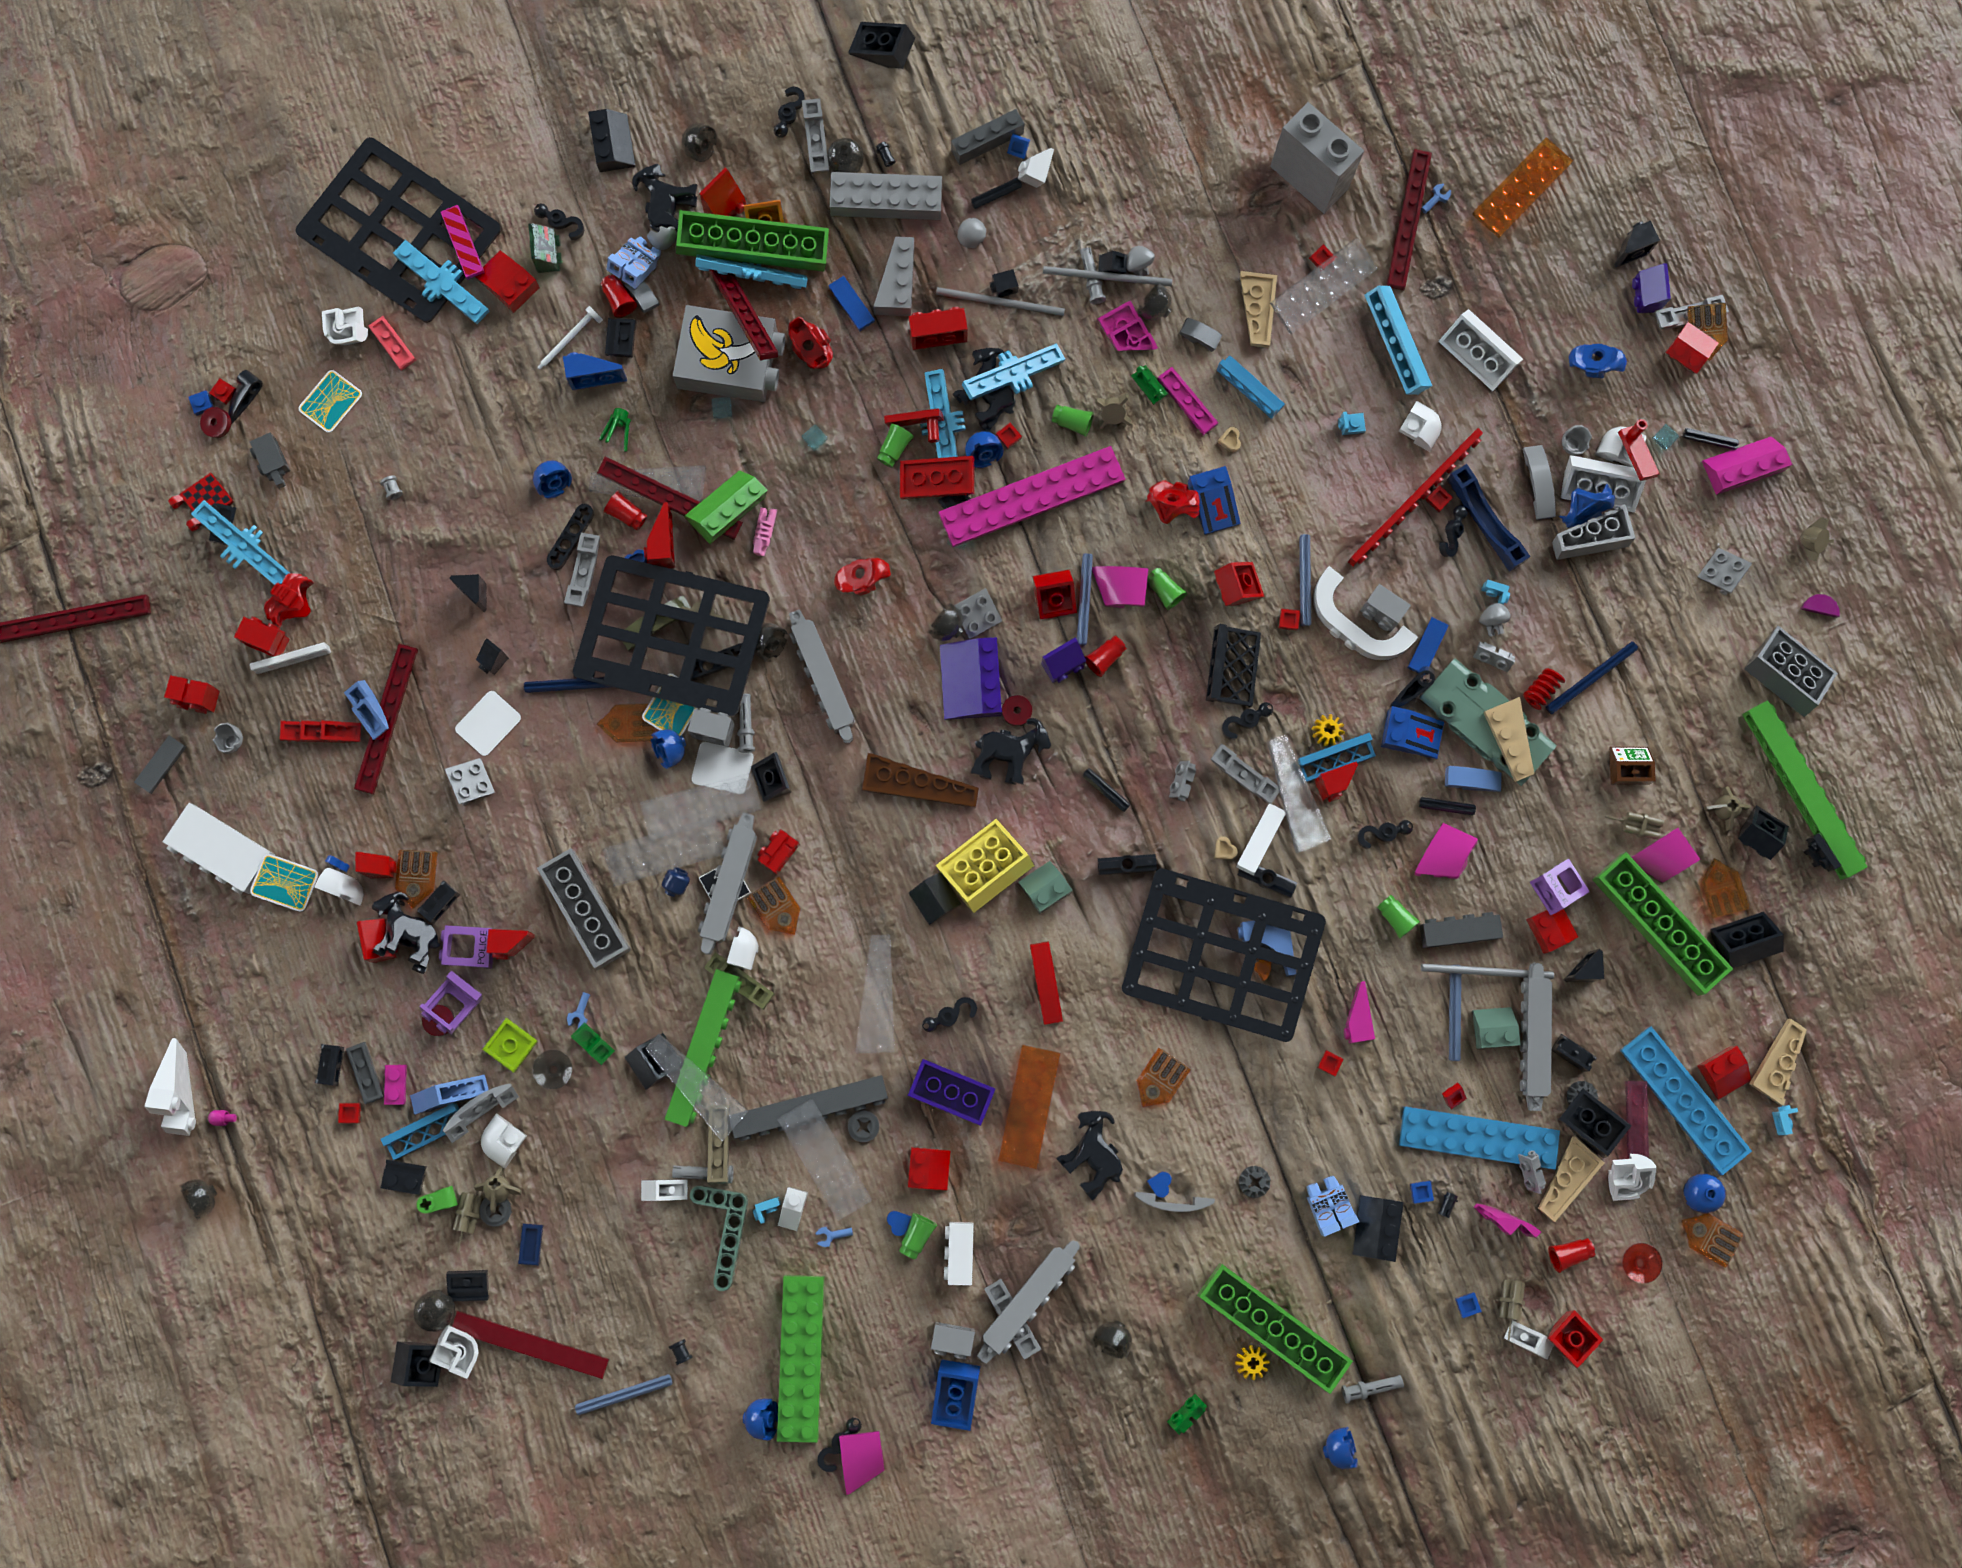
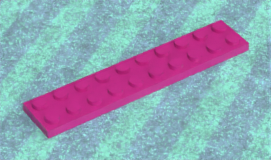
(1031, 496)

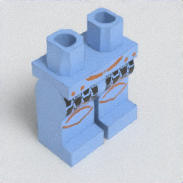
(633, 260)
(1329, 1200)

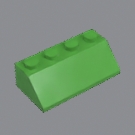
(726, 505)

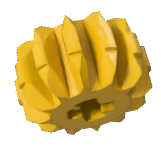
(1329, 724)
(1257, 1367)

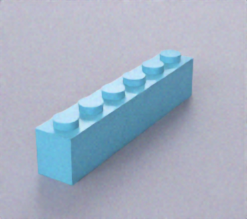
(1398, 340)

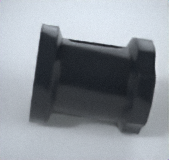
(680, 1352)

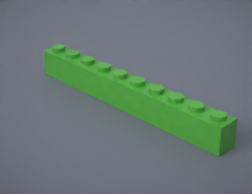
(1803, 787)

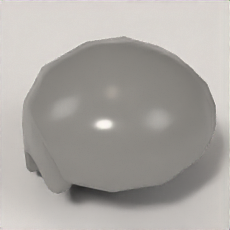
(971, 233)
(664, 238)
(1576, 440)
(227, 738)

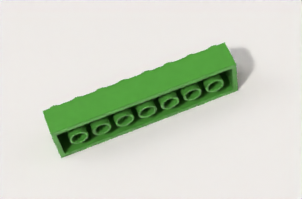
(752, 240)
(1662, 924)
(1275, 1328)
(800, 1358)

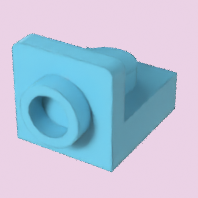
(1351, 423)
(1496, 589)
(1782, 1121)
(769, 1206)

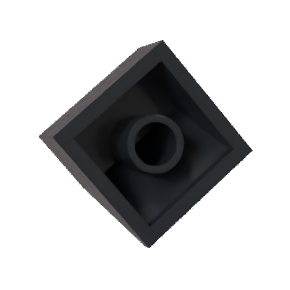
(1638, 243)
(1763, 833)
(645, 1066)
(413, 1366)

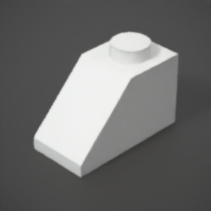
(1035, 169)
(664, 1190)
(792, 1208)
(1529, 1340)

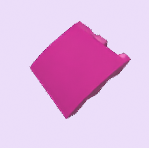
(1126, 329)
(1121, 585)
(1447, 853)
(1666, 856)
(1506, 1222)
(861, 1458)

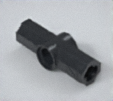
(1140, 863)
(1278, 884)

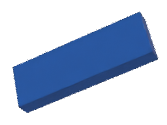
(851, 303)
(1428, 645)

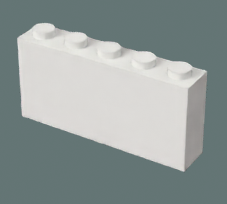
(216, 848)

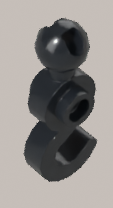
(787, 112)
(558, 220)
(1454, 530)
(1248, 719)
(1385, 832)
(948, 1016)
(851, 1428)

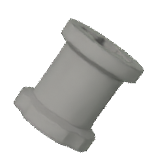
(391, 487)

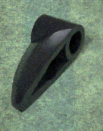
(244, 394)
(1415, 687)

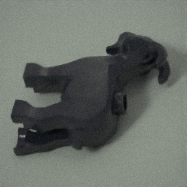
(663, 197)
(1000, 400)
(1011, 749)
(405, 930)
(1095, 1152)

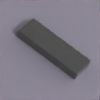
(160, 764)
(365, 1073)

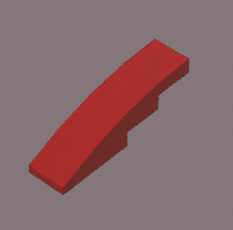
(320, 731)
(1046, 983)

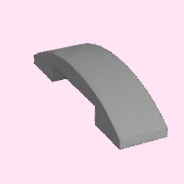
(815, 135)
(1678, 317)
(1541, 482)
(583, 570)
(1244, 774)
(476, 1108)
(1198, 1203)
(1000, 1299)

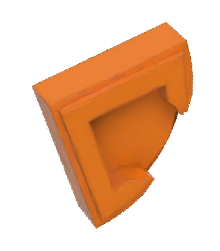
(1263, 969)

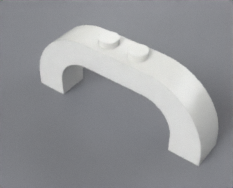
(1351, 634)

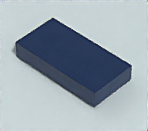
(530, 1244)

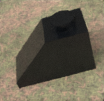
(491, 657)

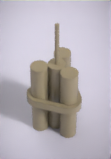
(1641, 825)
(467, 1214)
(1512, 1301)

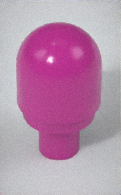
(221, 1117)

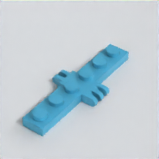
(747, 271)
(441, 281)
(1013, 372)
(939, 399)
(240, 544)

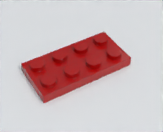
(937, 477)

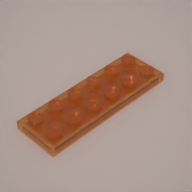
(1522, 187)
(1029, 1106)

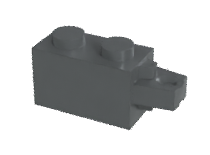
(270, 458)

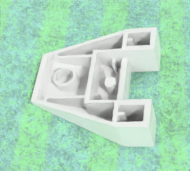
(172, 1093)

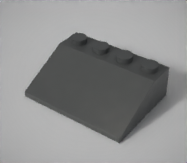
(1791, 671)

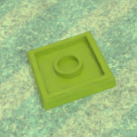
(510, 1045)

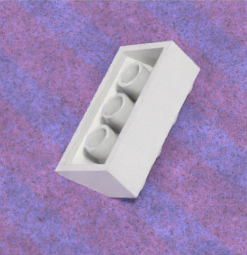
(1480, 350)
(1594, 475)

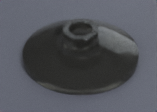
(543, 1065)

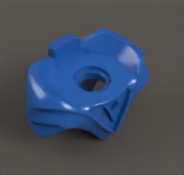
(1612, 359)
(1588, 506)

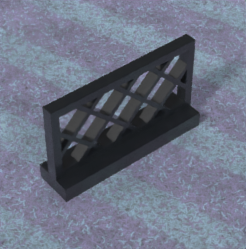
(1217, 665)

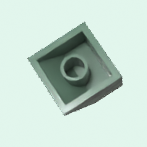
(1045, 887)
(1495, 1028)

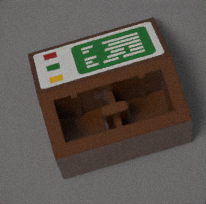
(1631, 766)

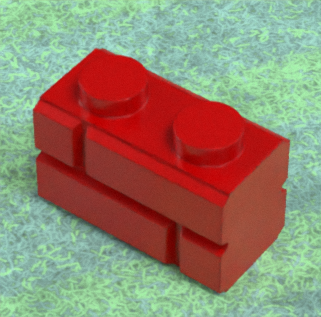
(778, 851)

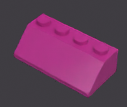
(1746, 464)

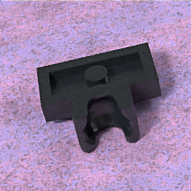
(1821, 853)

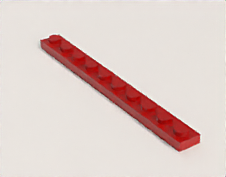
(1410, 504)

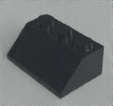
(611, 140)
(1748, 939)
(1377, 1228)

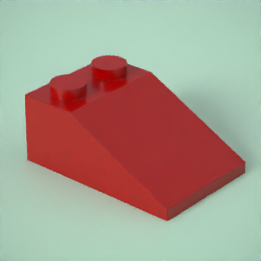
(722, 196)
(508, 281)
(661, 540)

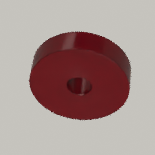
(223, 422)
(1016, 702)
(444, 1013)

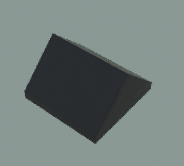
(473, 587)
(770, 777)
(934, 898)
(1588, 969)

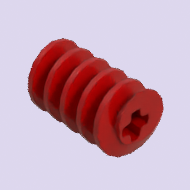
(1542, 687)

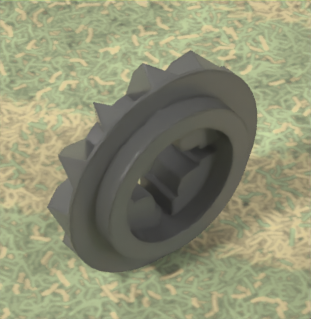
(1577, 1087)
(873, 1127)
(1245, 1180)
(495, 1220)

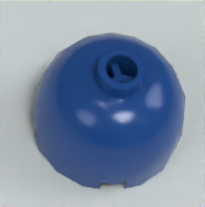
(984, 448)
(551, 478)
(668, 746)
(1704, 1193)
(761, 1418)
(1341, 1449)

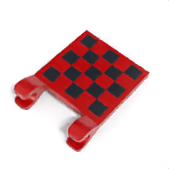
(205, 489)

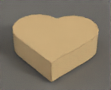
(1230, 440)
(1224, 849)

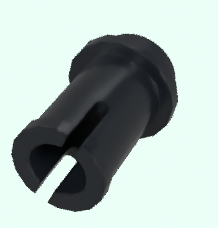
(883, 150)
(1447, 1204)

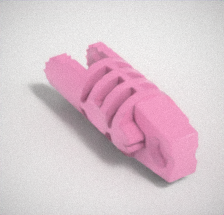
(763, 531)

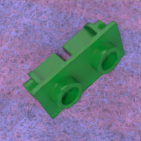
(1149, 384)
(1180, 1419)

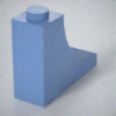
(1273, 939)
(448, 1093)

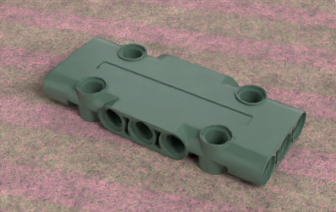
(1468, 719)

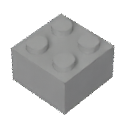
(1384, 608)
(711, 727)
(952, 1339)

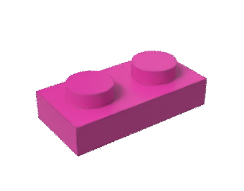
(395, 1085)

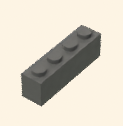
(987, 136)
(1461, 931)

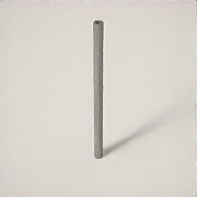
(1106, 276)
(1000, 301)
(1480, 971)

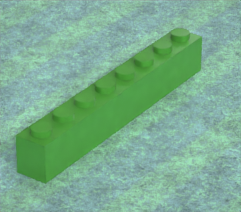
(706, 1039)

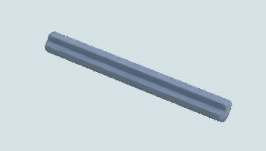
(1305, 580)
(1084, 601)
(1455, 1017)
(623, 1394)

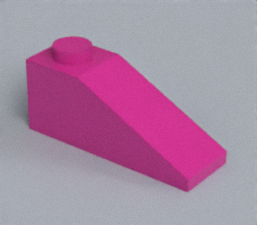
(1359, 1020)

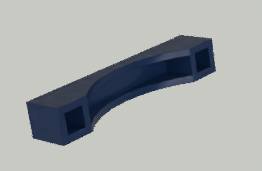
(1503, 542)

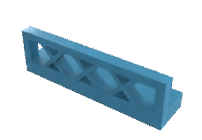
(1250, 386)
(1334, 750)
(417, 1126)

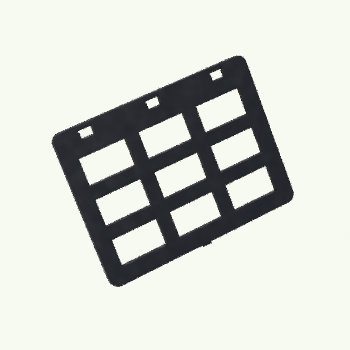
(349, 253)
(673, 689)
(1255, 908)

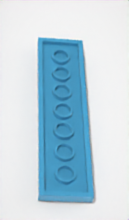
(1685, 1100)
(1477, 1137)

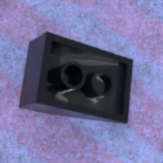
(883, 43)
(1594, 1123)

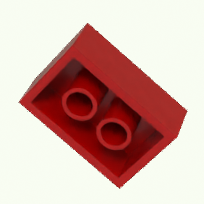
(938, 328)

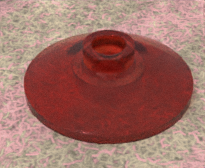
(1651, 1263)

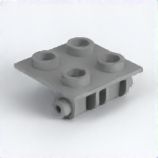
(1724, 570)
(978, 613)
(469, 781)

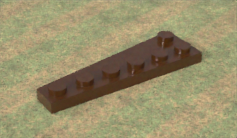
(902, 780)

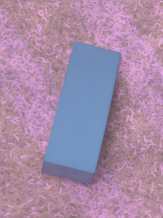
(367, 708)
(1472, 779)

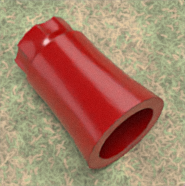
(618, 297)
(625, 511)
(1105, 655)
(1571, 1254)

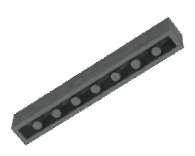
(828, 1101)

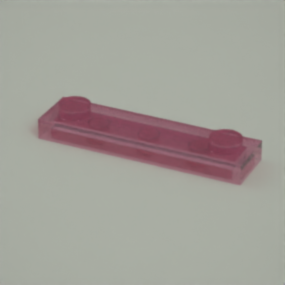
(1637, 1117)

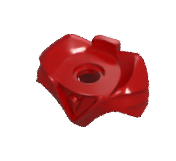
(803, 331)
(1173, 500)
(874, 570)
(288, 599)

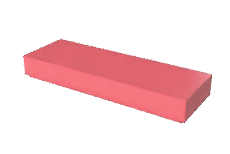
(392, 343)

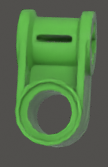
(440, 1200)

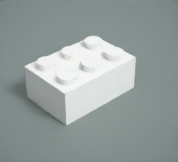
(959, 1253)

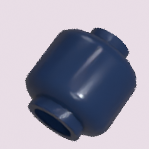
(675, 882)

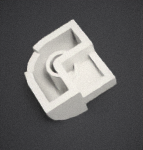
(344, 326)
(1422, 426)
(1612, 448)
(340, 885)
(743, 949)
(501, 1140)
(1631, 1177)
(455, 1351)

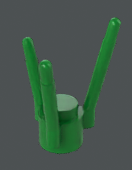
(618, 419)

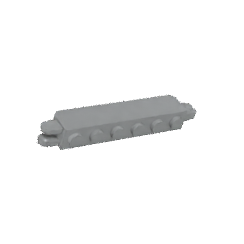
(823, 675)
(728, 884)
(1536, 1037)
(1027, 1300)

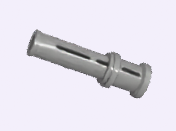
(1092, 285)
(745, 732)
(693, 1172)
(1363, 1389)

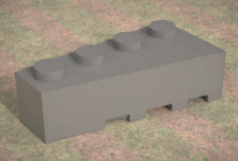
(897, 282)
(1596, 535)

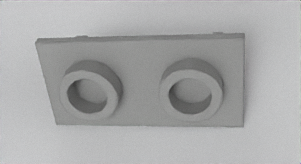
(1486, 653)
(1184, 772)
(1533, 1179)

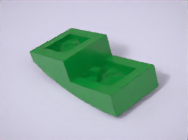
(592, 1043)

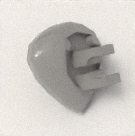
(1139, 259)
(1494, 617)

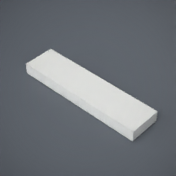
(290, 658)
(1261, 839)

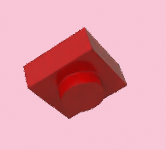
(1320, 255)
(222, 391)
(1008, 435)
(1439, 498)
(1289, 619)
(1330, 1063)
(1454, 1095)
(349, 1112)

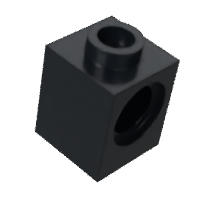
(1113, 262)
(1004, 283)

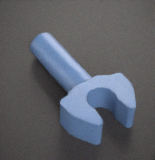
(1437, 197)
(580, 1011)
(833, 1235)

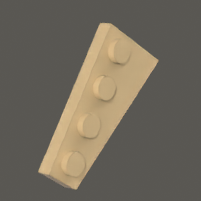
(1258, 293)
(1511, 736)
(1776, 1068)
(1572, 1175)

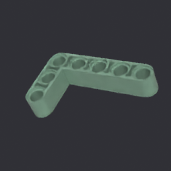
(728, 1230)

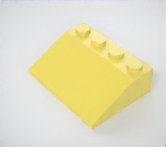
(985, 865)

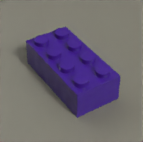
(951, 1092)

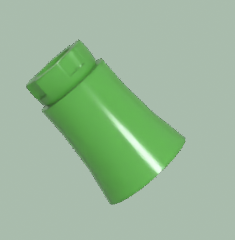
(1073, 419)
(894, 445)
(1165, 588)
(1397, 916)
(917, 1235)

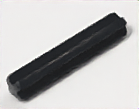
(996, 193)
(1710, 438)
(1106, 790)
(1447, 806)

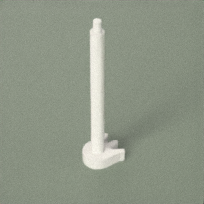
(590, 314)

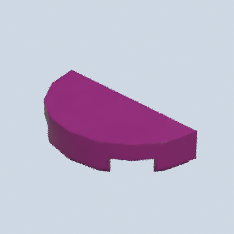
(1822, 605)

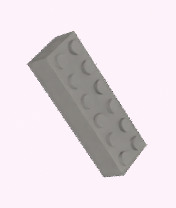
(885, 196)
(584, 909)

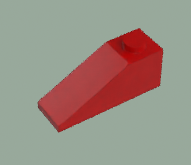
(375, 865)

